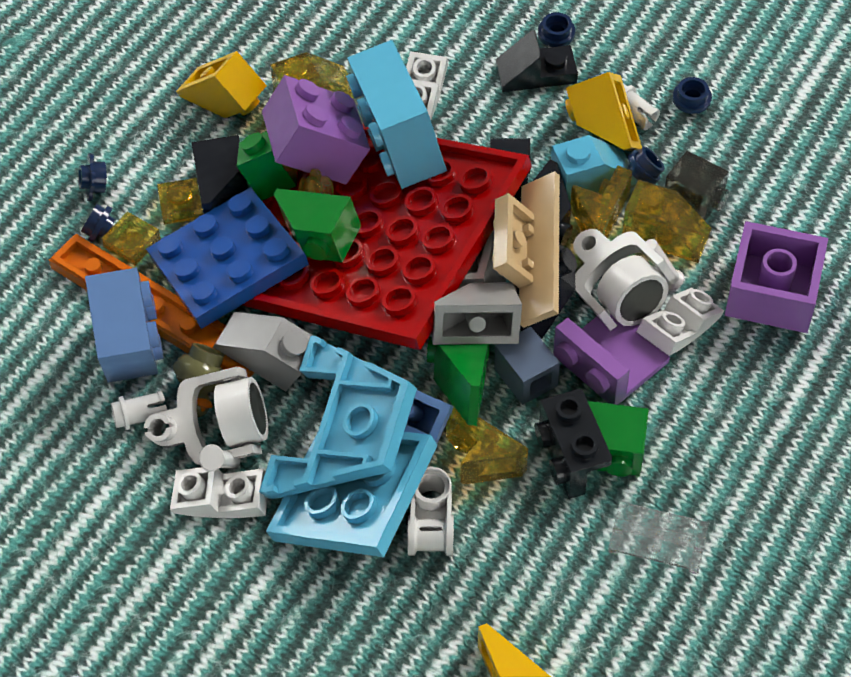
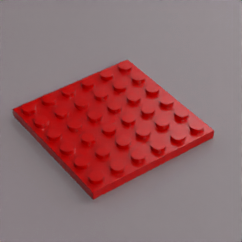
(409, 245)

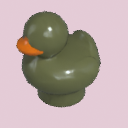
(198, 362)

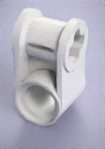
(431, 519)

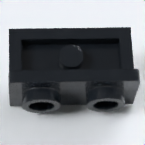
(572, 439)

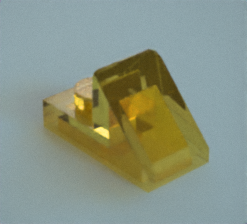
(603, 208)
(490, 454)

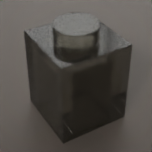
(699, 183)

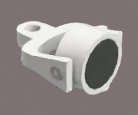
(629, 284)
(239, 415)

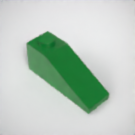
(461, 375)

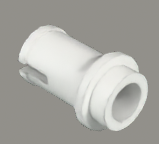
(639, 106)
(136, 409)

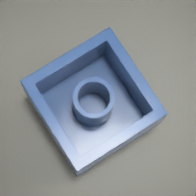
(122, 326)

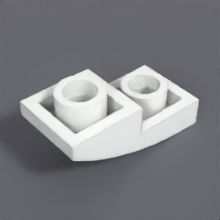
(428, 77)
(681, 322)
(218, 494)

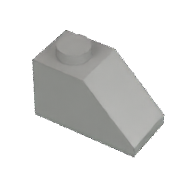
(478, 315)
(265, 346)

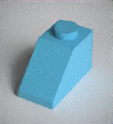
(587, 162)

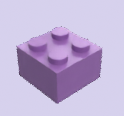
(315, 129)
(776, 277)

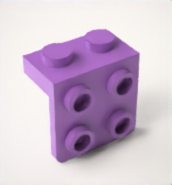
(608, 360)

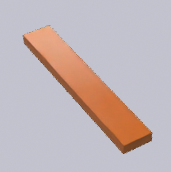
(174, 322)

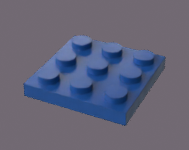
(227, 257)

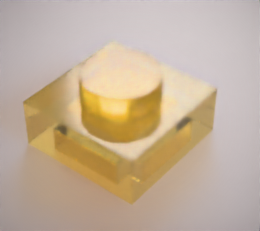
(179, 201)
(130, 238)

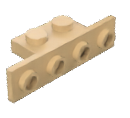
(529, 246)

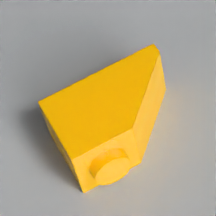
(224, 86)
(604, 110)

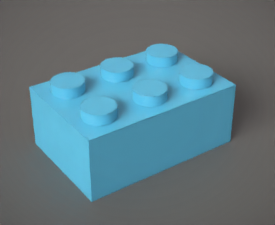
(394, 115)

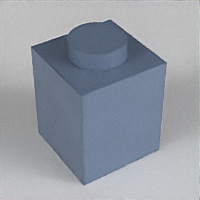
(527, 367)

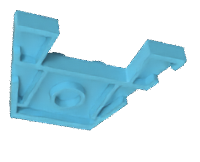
(358, 427)

